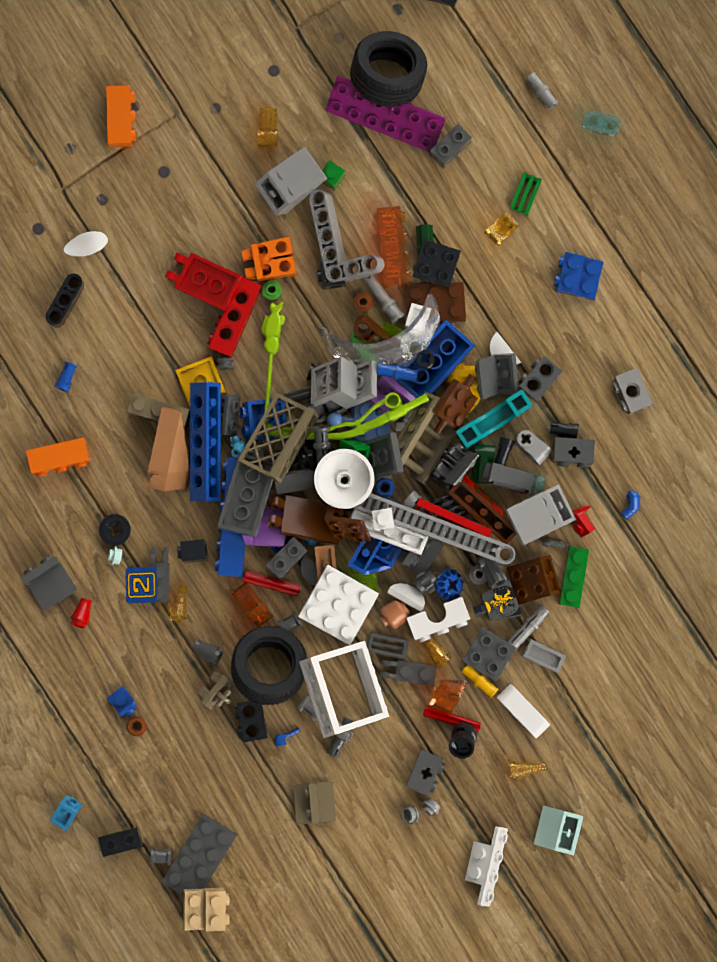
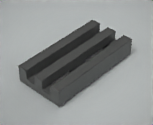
(371, 642)

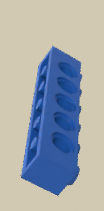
(205, 441)

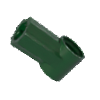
(423, 232)
(486, 455)

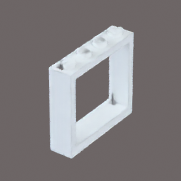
(320, 696)

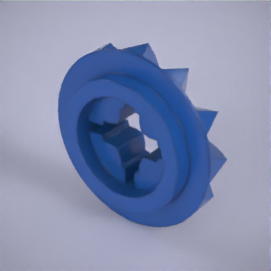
(442, 584)

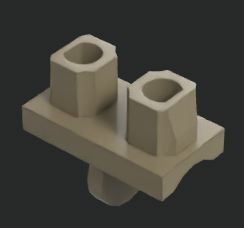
(218, 693)

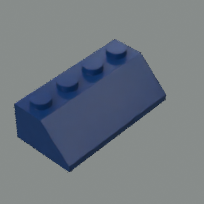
(449, 349)

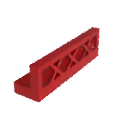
(459, 520)

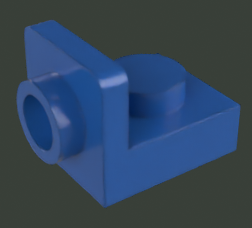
(123, 702)

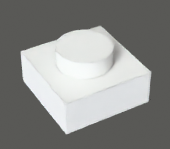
(383, 519)

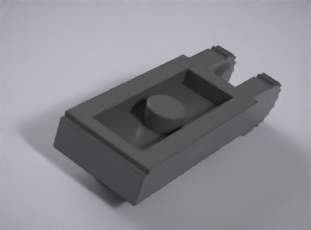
(163, 572)
(411, 672)

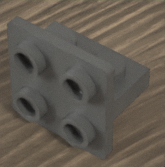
(421, 562)

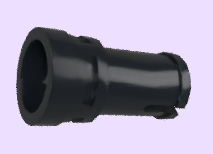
(569, 430)
(505, 446)

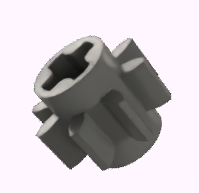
(425, 581)

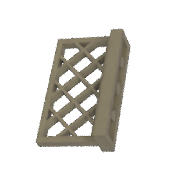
(293, 444)

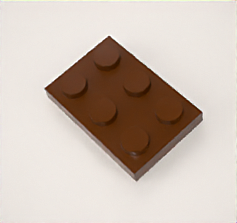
(449, 300)

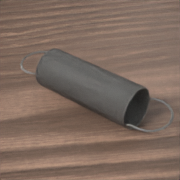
(554, 543)

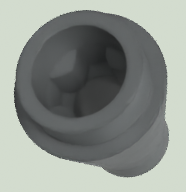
(209, 652)

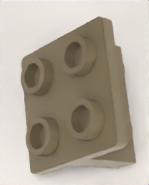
(314, 803)

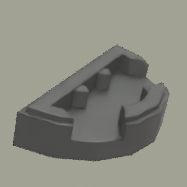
(308, 570)

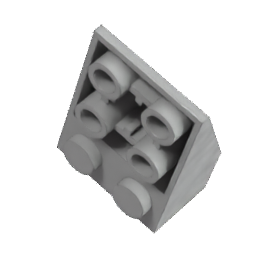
(290, 182)
(540, 515)

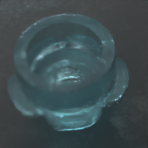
(539, 482)

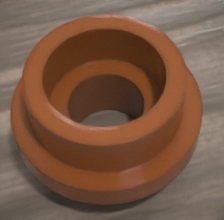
(363, 308)
(132, 731)

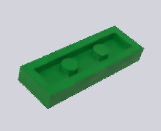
(574, 577)

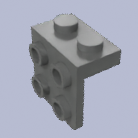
(497, 375)
(49, 582)

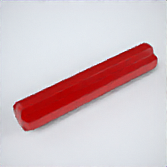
(271, 583)
(447, 718)

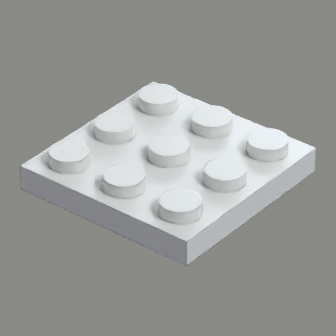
(338, 604)

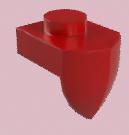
(582, 524)

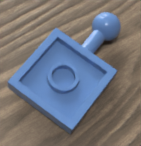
(356, 413)

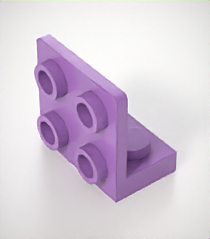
(267, 536)

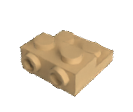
(205, 909)

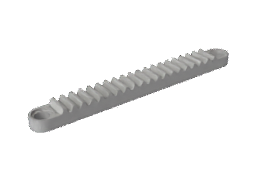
(439, 529)

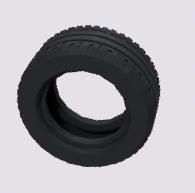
(392, 47)
(263, 638)

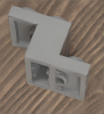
(344, 382)

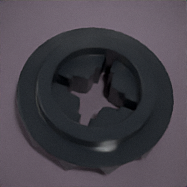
(106, 533)

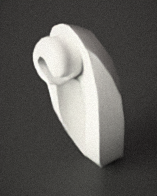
(86, 244)

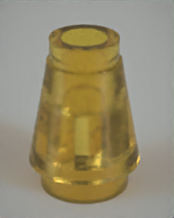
(437, 653)

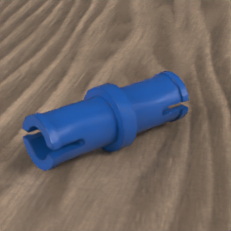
(397, 372)

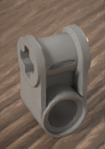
(536, 449)

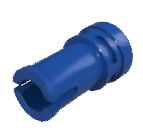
(65, 378)

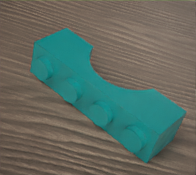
(494, 419)

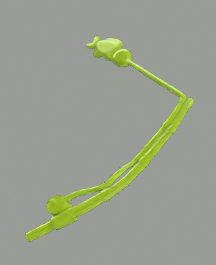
(271, 330)

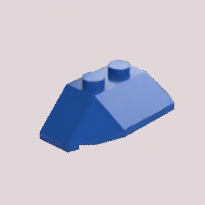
(374, 555)

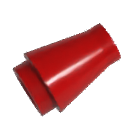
(81, 614)

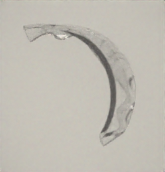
(395, 350)

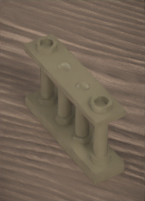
(412, 432)

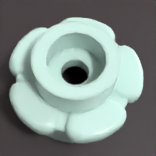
(115, 555)

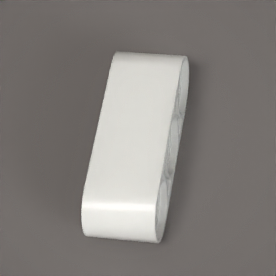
(523, 711)

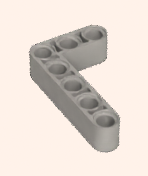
(335, 243)

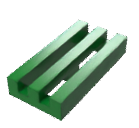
(531, 178)

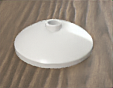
(343, 464)

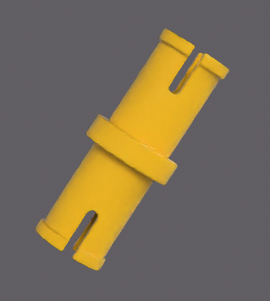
(480, 681)

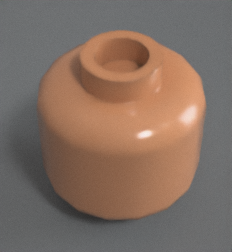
(394, 614)

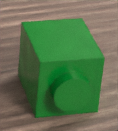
(334, 175)

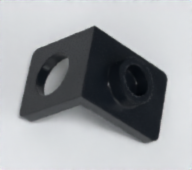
(321, 278)

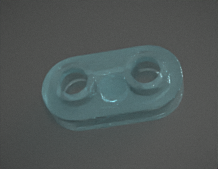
(602, 121)

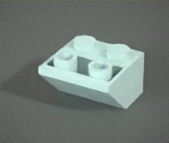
(558, 830)

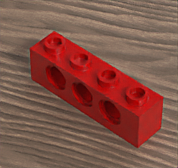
(227, 346)

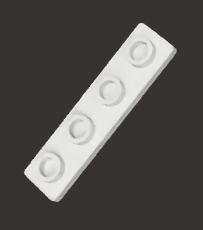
(485, 864)

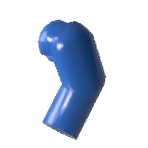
(634, 504)

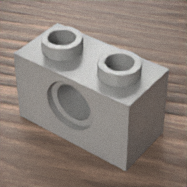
(632, 379)

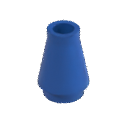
(384, 482)

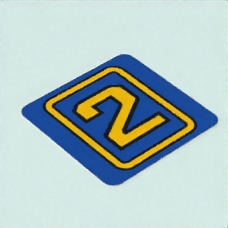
(141, 585)

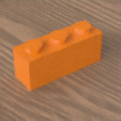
(120, 116)
(58, 457)

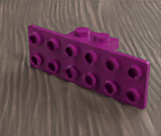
(400, 122)

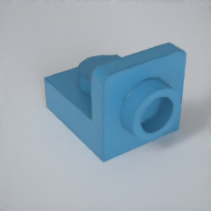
(66, 812)

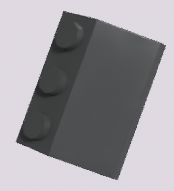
(298, 477)

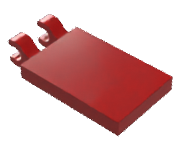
(205, 281)

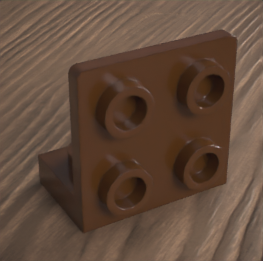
(345, 527)
(534, 579)

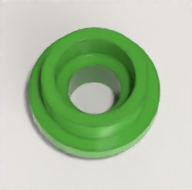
(272, 296)

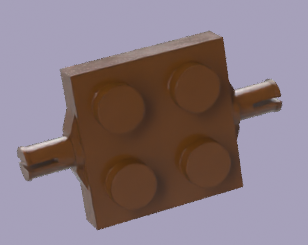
(455, 405)

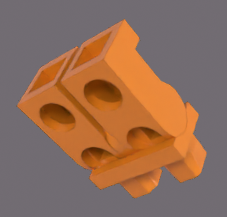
(271, 260)

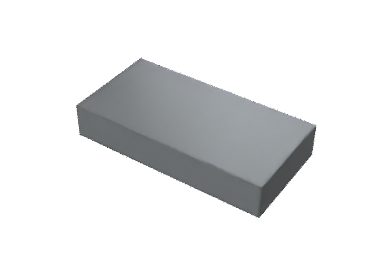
(544, 656)

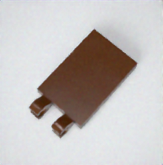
(301, 519)

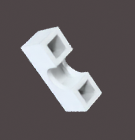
(455, 615)

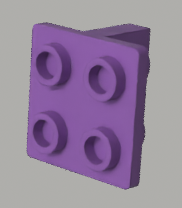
(389, 385)

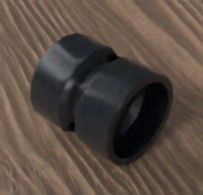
(462, 740)

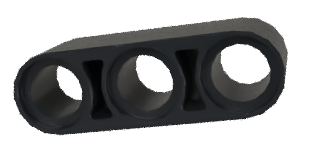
(65, 310)

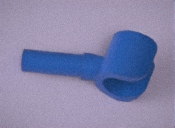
(280, 739)

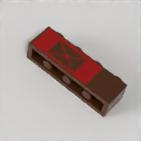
(483, 509)

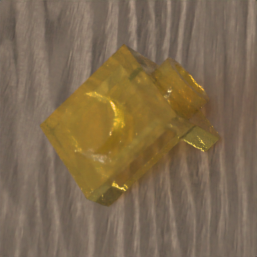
(502, 228)

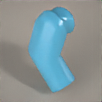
(237, 445)

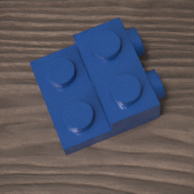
(578, 276)
(253, 412)

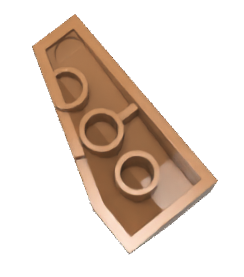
(169, 458)

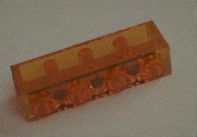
(392, 246)

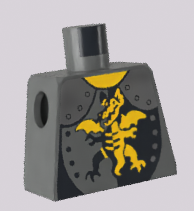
(498, 603)

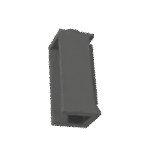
(508, 478)

